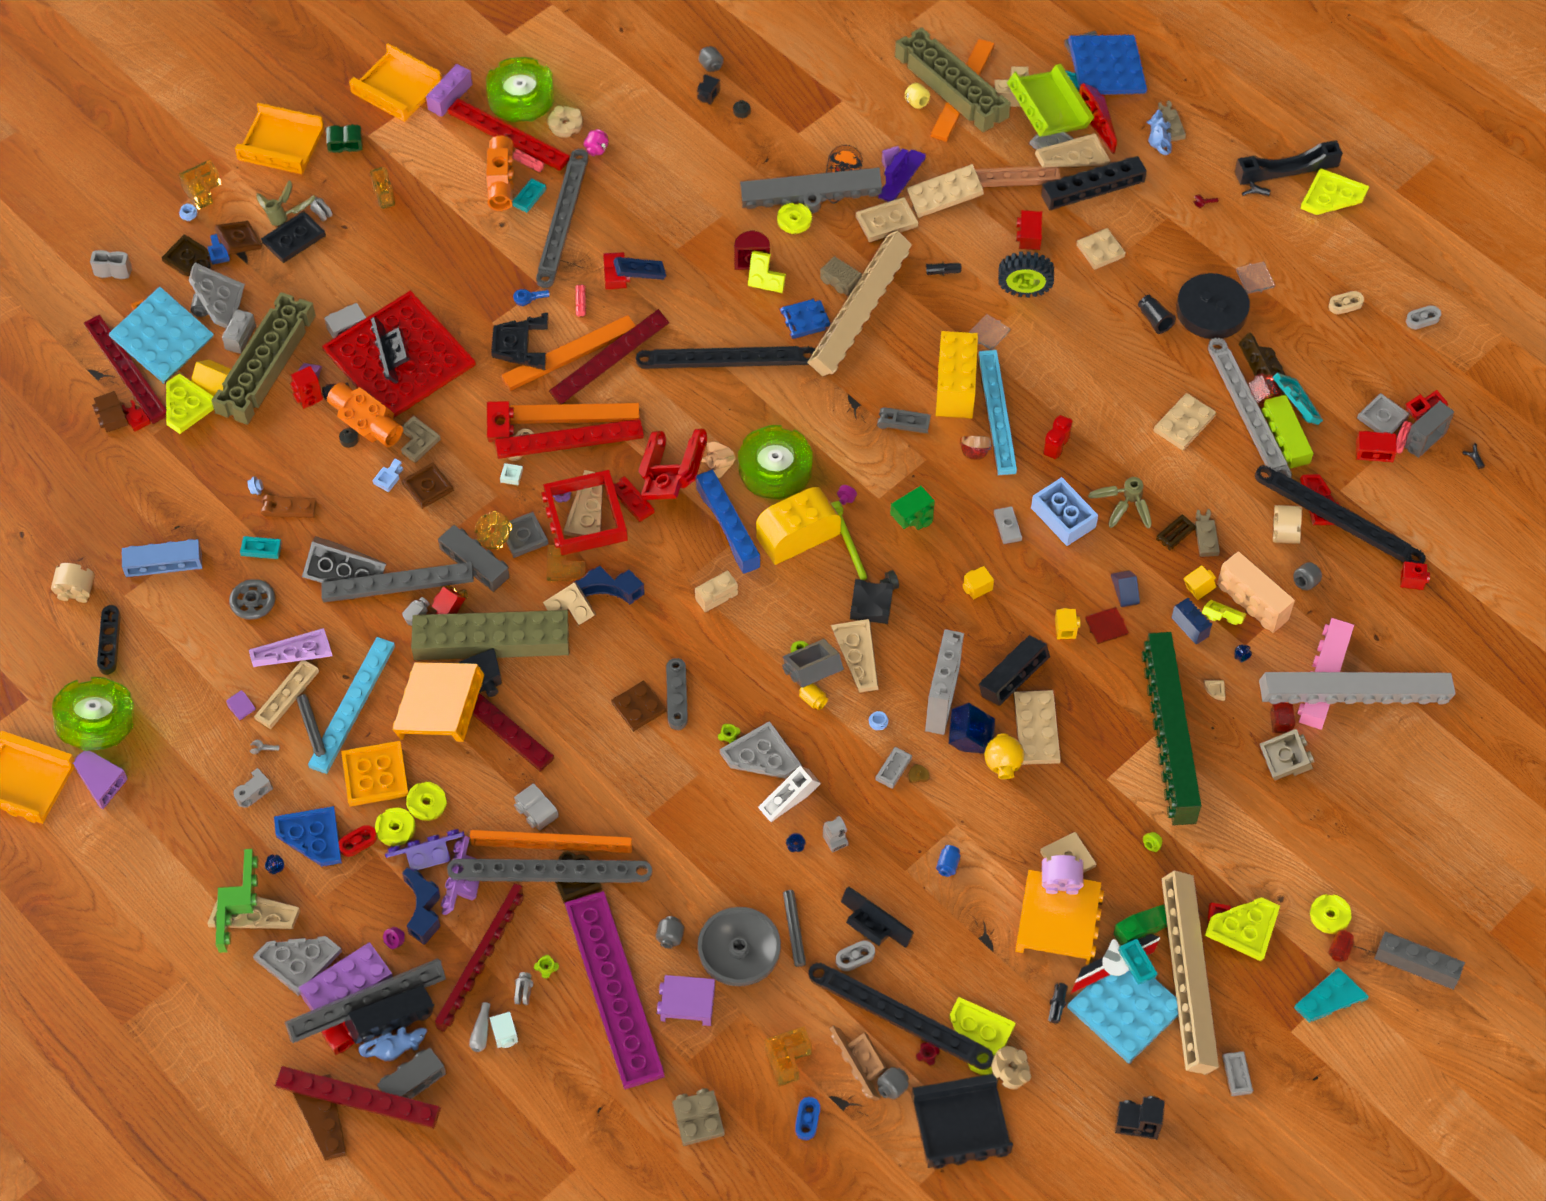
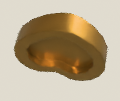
(918, 773)

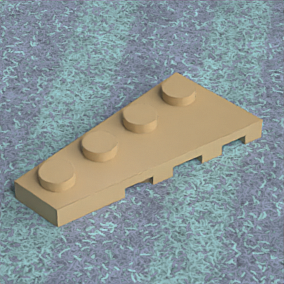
(585, 512)
(858, 651)
(266, 915)

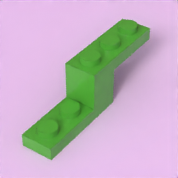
(236, 900)

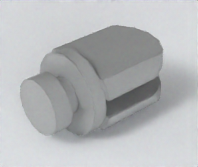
(321, 209)
(415, 608)
(524, 981)

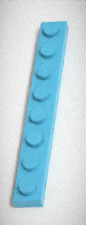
(997, 412)
(352, 704)

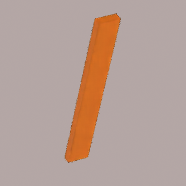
(949, 114)
(569, 352)
(573, 413)
(551, 841)

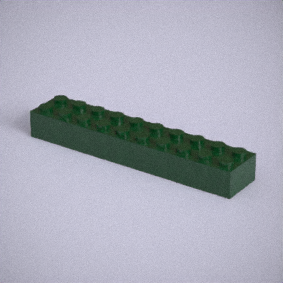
(1171, 728)

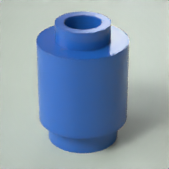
(948, 860)

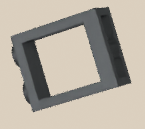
(1429, 429)
(812, 663)

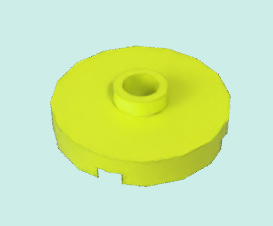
(794, 218)
(431, 793)
(395, 818)
(1334, 905)

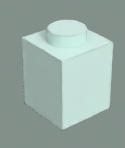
(504, 1030)

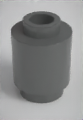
(197, 307)

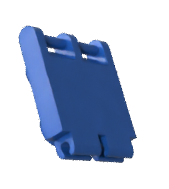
(806, 317)

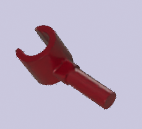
(1200, 201)

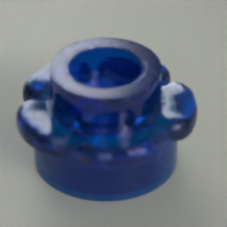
(1242, 652)
(795, 838)
(278, 864)

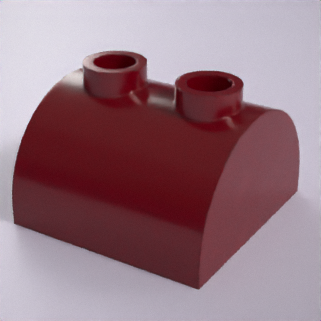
(745, 245)

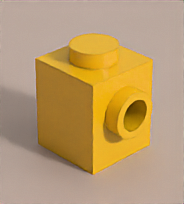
(978, 582)
(1200, 582)
(1066, 623)

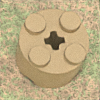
(1287, 524)
(72, 582)

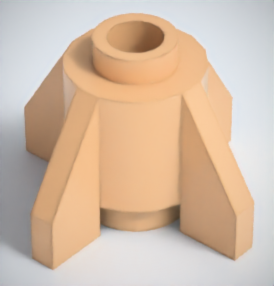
(719, 458)

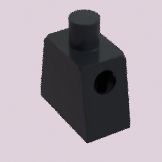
(488, 664)

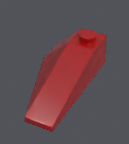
(1101, 122)

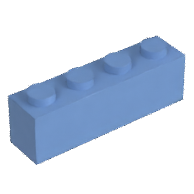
(161, 558)

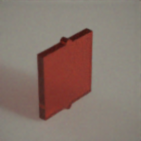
(1106, 625)

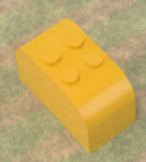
(797, 524)

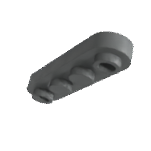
(676, 694)

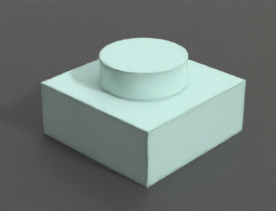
(511, 474)

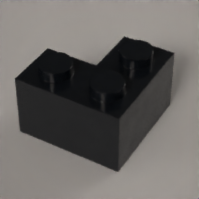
(1142, 1119)

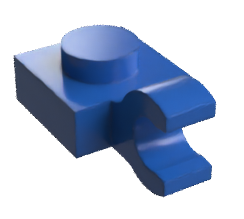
(217, 251)

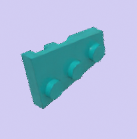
(1299, 398)
(1329, 996)

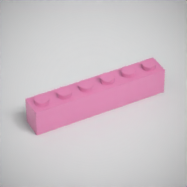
(1330, 660)

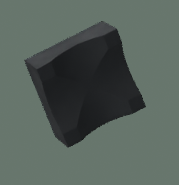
(871, 601)

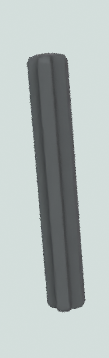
(311, 726)
(794, 928)

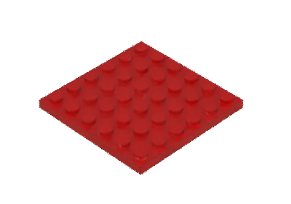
(433, 354)

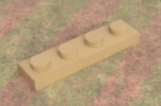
(286, 694)

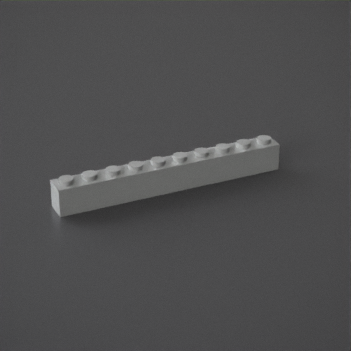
(1356, 687)

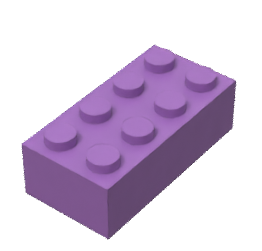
(346, 977)

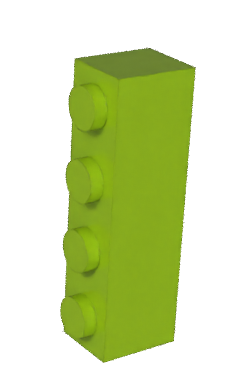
(1287, 431)

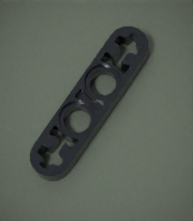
(112, 639)

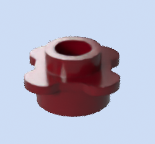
(927, 1047)

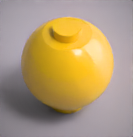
(1004, 755)

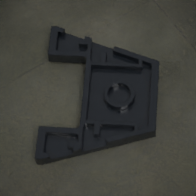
(511, 341)

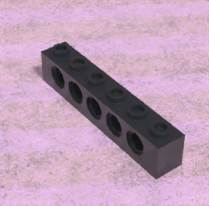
(1093, 183)

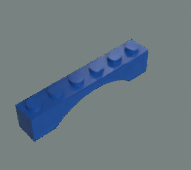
(735, 532)

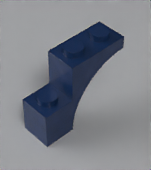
(625, 585)
(424, 921)

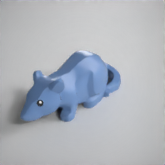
(1158, 136)
(391, 1047)

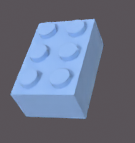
(1064, 511)

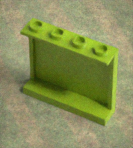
(1051, 101)

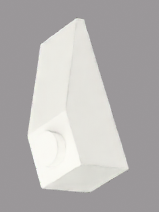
(789, 793)

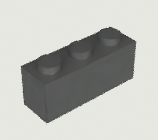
(413, 1076)

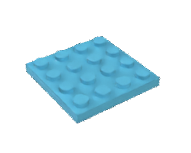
(161, 335)
(1125, 1013)

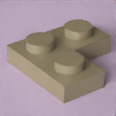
(422, 439)

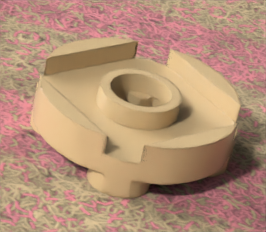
(560, 114)
(1018, 1060)

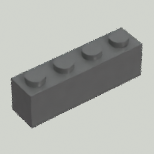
(463, 549)
(1419, 960)

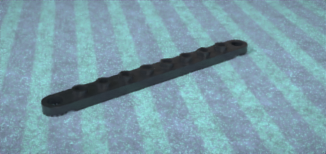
(724, 357)
(1338, 515)
(901, 1016)

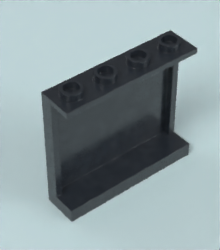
(961, 1121)

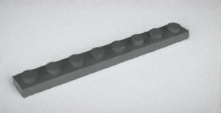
(397, 582)
(336, 1011)

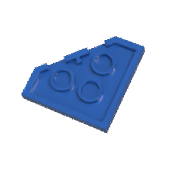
(311, 834)

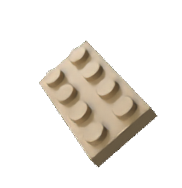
(945, 191)
(1037, 726)

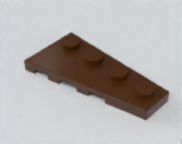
(324, 1124)

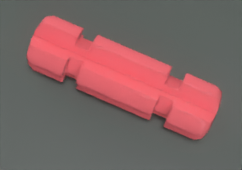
(528, 160)
(580, 300)
(1403, 435)

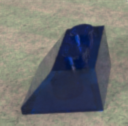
(970, 729)

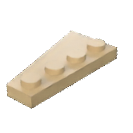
(1075, 152)

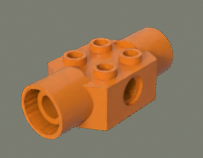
(500, 173)
(365, 414)

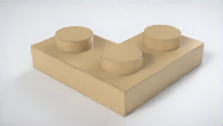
(572, 599)

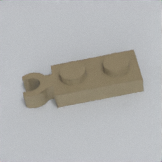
(1171, 116)
(1206, 535)

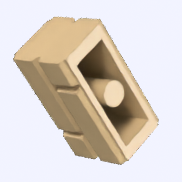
(716, 591)

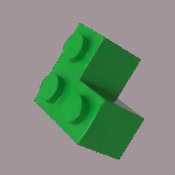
(914, 509)

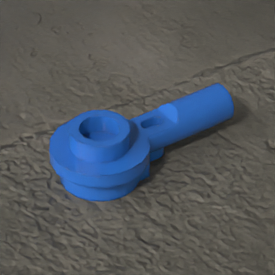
(523, 297)

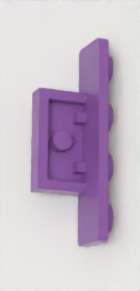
(463, 888)

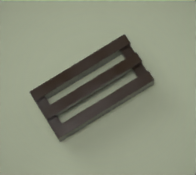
(1166, 541)

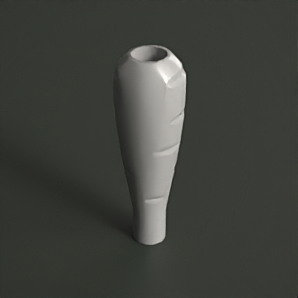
(480, 1031)

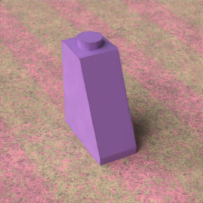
(99, 776)

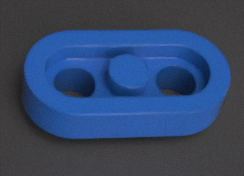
(806, 1119)

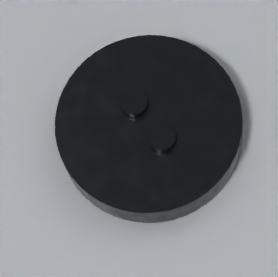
(1212, 306)

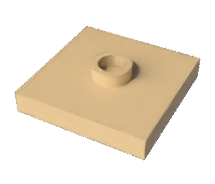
(1071, 846)

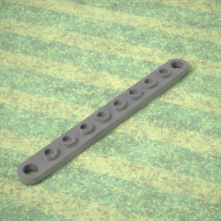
(1248, 407)

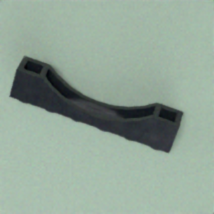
(1257, 169)

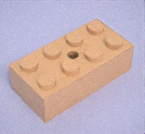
(1255, 592)

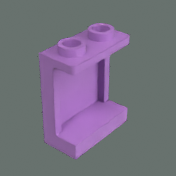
(687, 998)

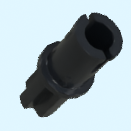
(942, 268)
(1057, 1003)

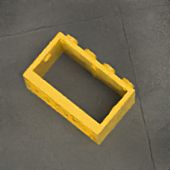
(956, 374)

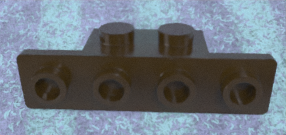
(1260, 358)

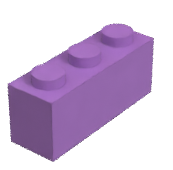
(450, 88)

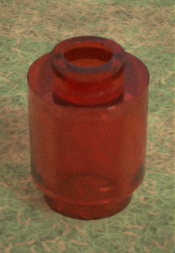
(1341, 946)

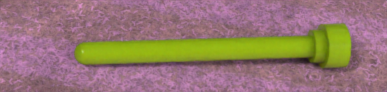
(849, 543)

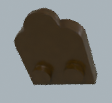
(185, 254)
(574, 890)

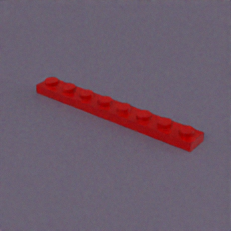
(521, 140)
(569, 438)

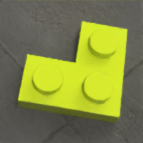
(761, 276)
(1216, 611)

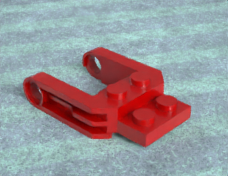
(666, 480)

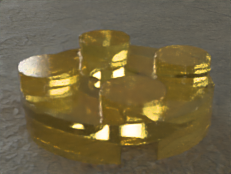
(501, 533)

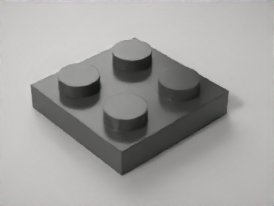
(525, 535)

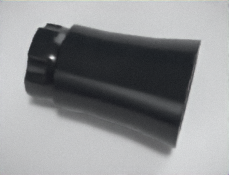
(1156, 314)

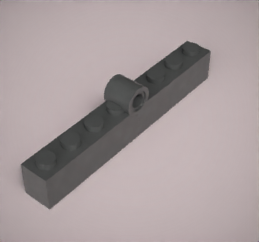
(811, 188)

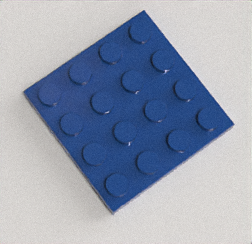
(1108, 63)

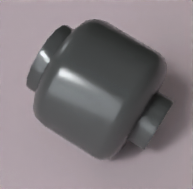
(710, 59)
(1307, 576)
(670, 932)
(893, 1083)

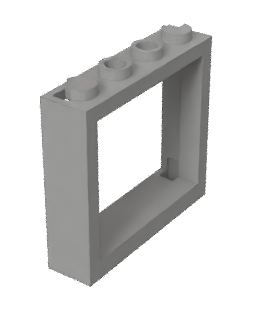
(944, 682)

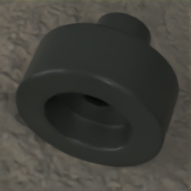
(741, 109)
(348, 437)
(891, 577)

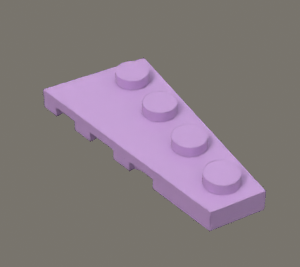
(298, 648)

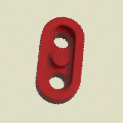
(357, 840)

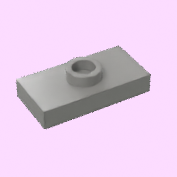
(1007, 525)
(893, 767)
(1237, 1073)

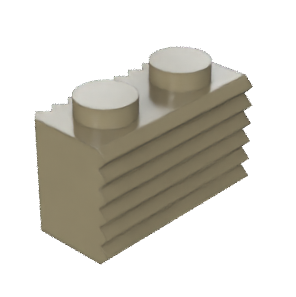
(840, 275)

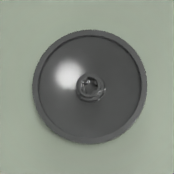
(739, 946)

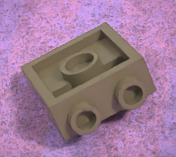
(1287, 754)
(698, 1117)

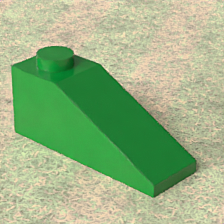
(1141, 925)

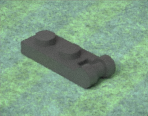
(904, 420)

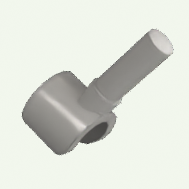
(261, 746)

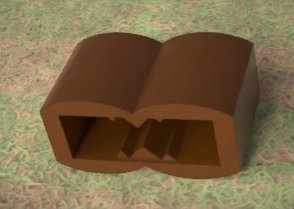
(110, 412)

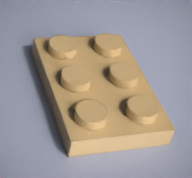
(886, 218)
(1184, 421)

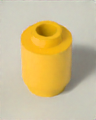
(813, 696)

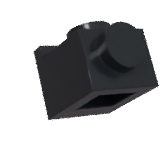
(708, 89)

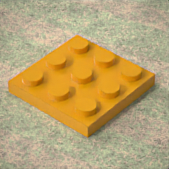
(374, 773)

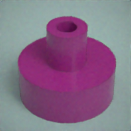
(846, 494)
(393, 937)

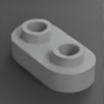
(1422, 318)
(854, 955)

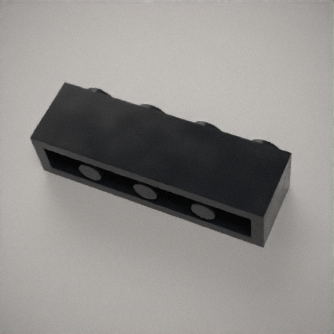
(1014, 670)
(389, 1014)

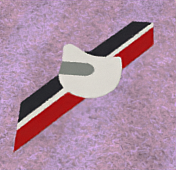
(1111, 963)

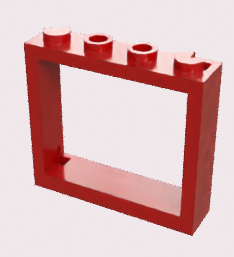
(592, 540)

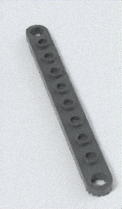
(562, 218)
(549, 870)

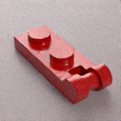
(632, 499)

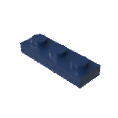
(639, 268)

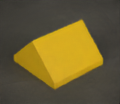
(209, 376)

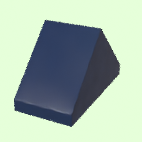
(1126, 588)

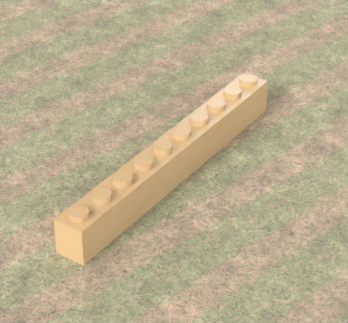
(860, 303)
(1190, 973)

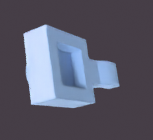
(388, 477)

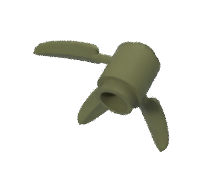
(274, 209)
(1133, 492)

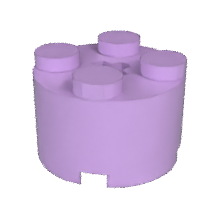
(1062, 874)

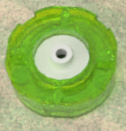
(520, 89)
(775, 462)
(93, 713)

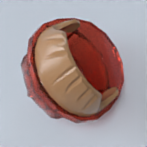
(975, 446)

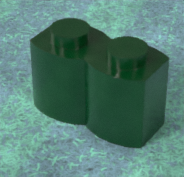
(344, 138)

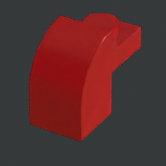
(1419, 405)

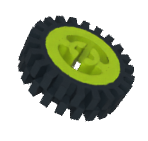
(1026, 274)

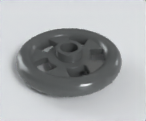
(243, 588)

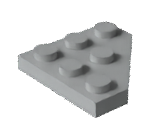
(217, 293)
(761, 753)
(297, 959)

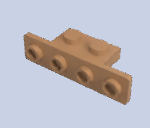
(862, 1058)

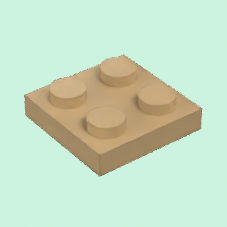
(1101, 248)

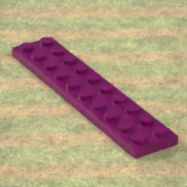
(614, 990)

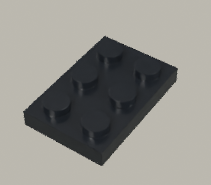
(293, 237)

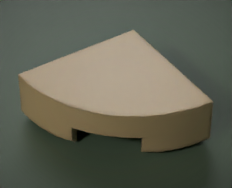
(1215, 689)

